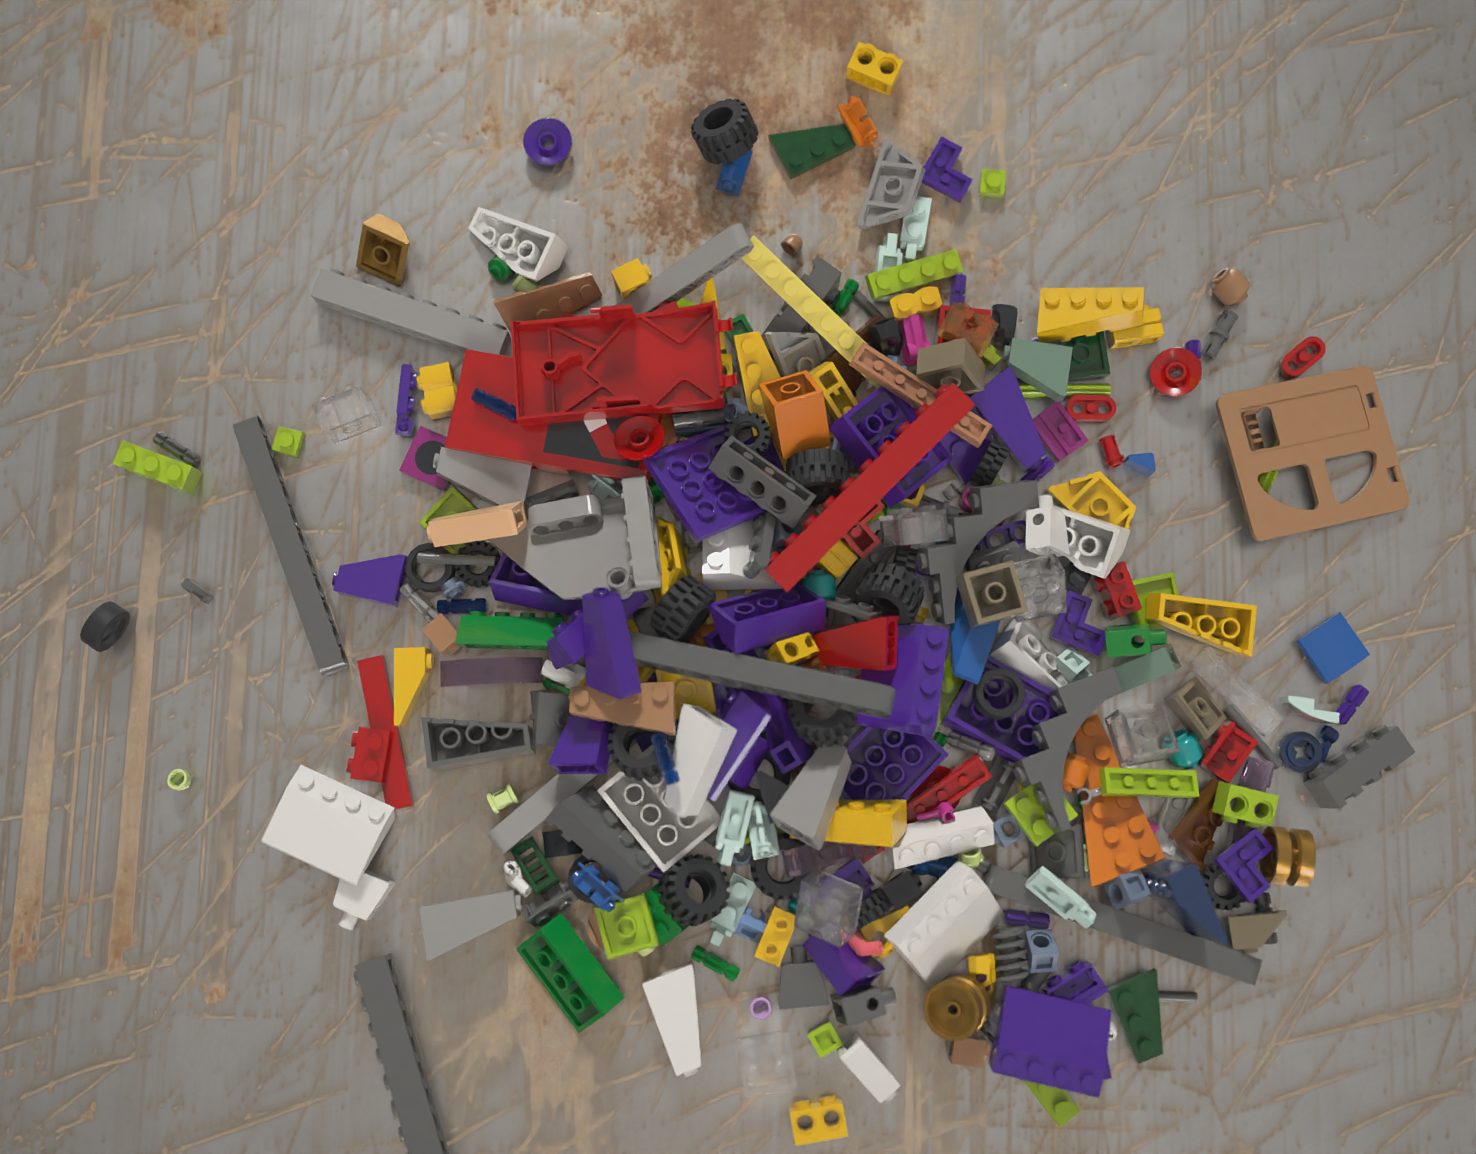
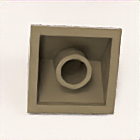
(1196, 709)

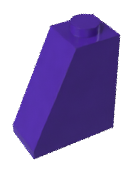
(373, 579)
(842, 965)

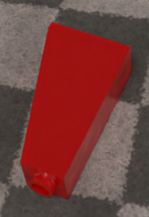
(860, 645)

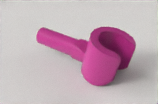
(943, 810)

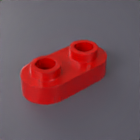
(1301, 358)
(1089, 408)

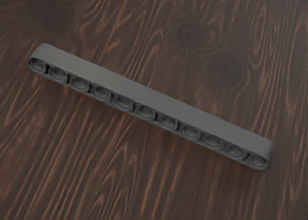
(291, 546)
(763, 676)
(1137, 930)

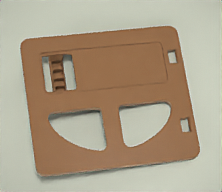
(1312, 422)

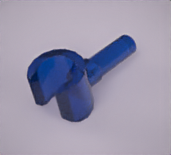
(1331, 736)

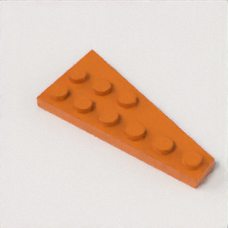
(1114, 826)

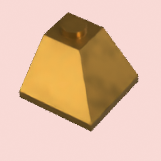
(383, 249)

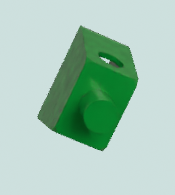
(1121, 641)

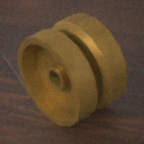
(1291, 858)
(956, 1007)

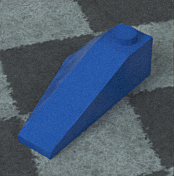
(969, 645)

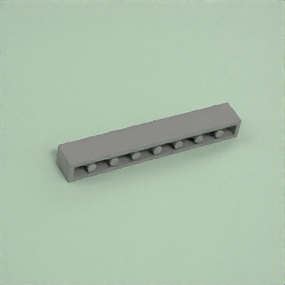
(408, 315)

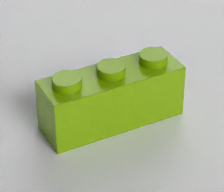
(157, 467)

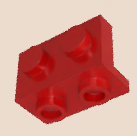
(1117, 592)
(1228, 752)
(369, 754)

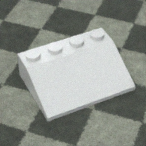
(727, 555)
(651, 820)
(328, 825)
(945, 924)

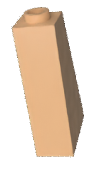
(478, 524)

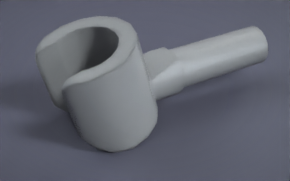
(1092, 793)

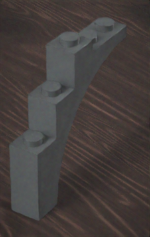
(946, 560)
(1046, 768)

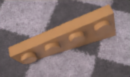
(549, 300)
(651, 709)

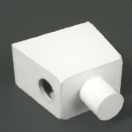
(1046, 529)
(361, 900)

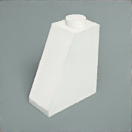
(868, 1068)

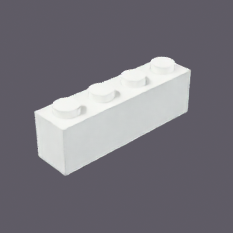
(938, 839)

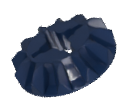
(1312, 751)

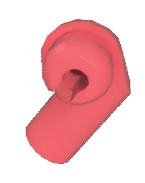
(864, 948)

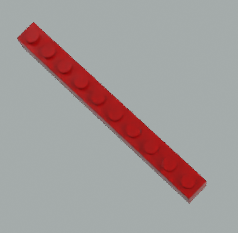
(869, 486)

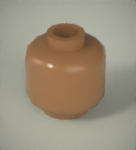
(1230, 286)

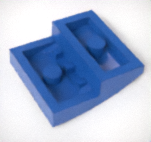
(1332, 648)

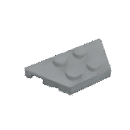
(891, 188)
(795, 351)

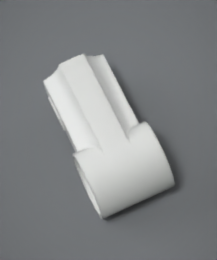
(569, 675)

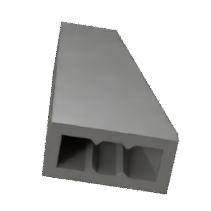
(484, 476)
(813, 796)
(461, 920)

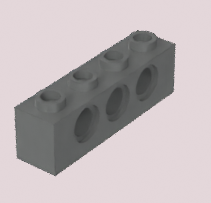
(775, 482)

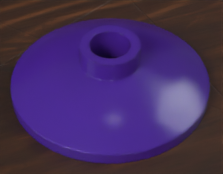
(546, 131)

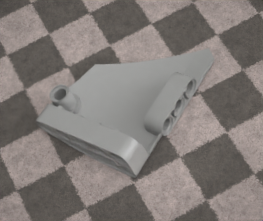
(591, 543)

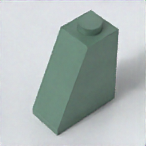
(1040, 365)
(1147, 667)

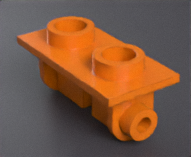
(862, 131)

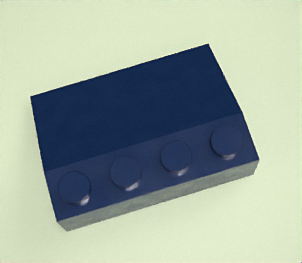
(1183, 895)

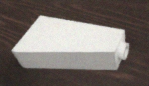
(698, 755)
(676, 1014)

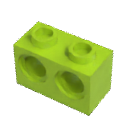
(1245, 803)

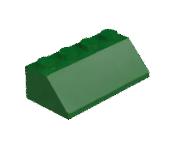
(505, 631)
(570, 973)

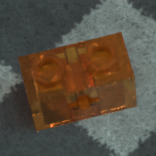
(956, 321)

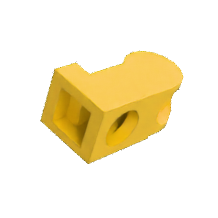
(793, 650)

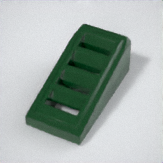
(548, 871)

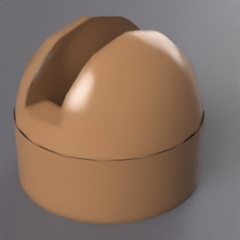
(792, 244)

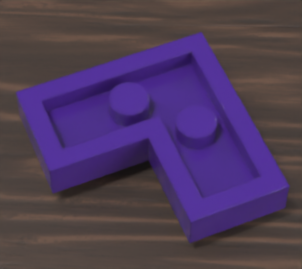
(940, 174)
(1072, 630)
(1238, 864)

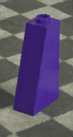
(1012, 423)
(608, 645)
(582, 747)

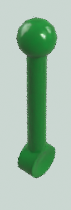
(547, 683)

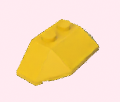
(672, 557)

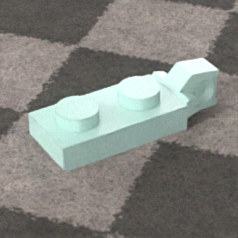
(915, 228)
(887, 257)
(733, 825)
(1060, 897)
(727, 921)

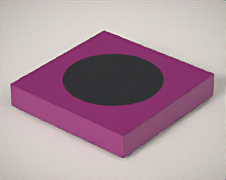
(420, 458)

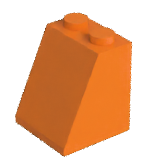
(795, 413)

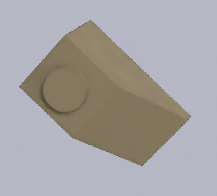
(1253, 930)

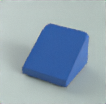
(1142, 463)

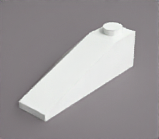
(521, 246)
(1092, 543)
(1025, 652)

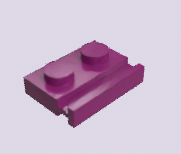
(1059, 431)

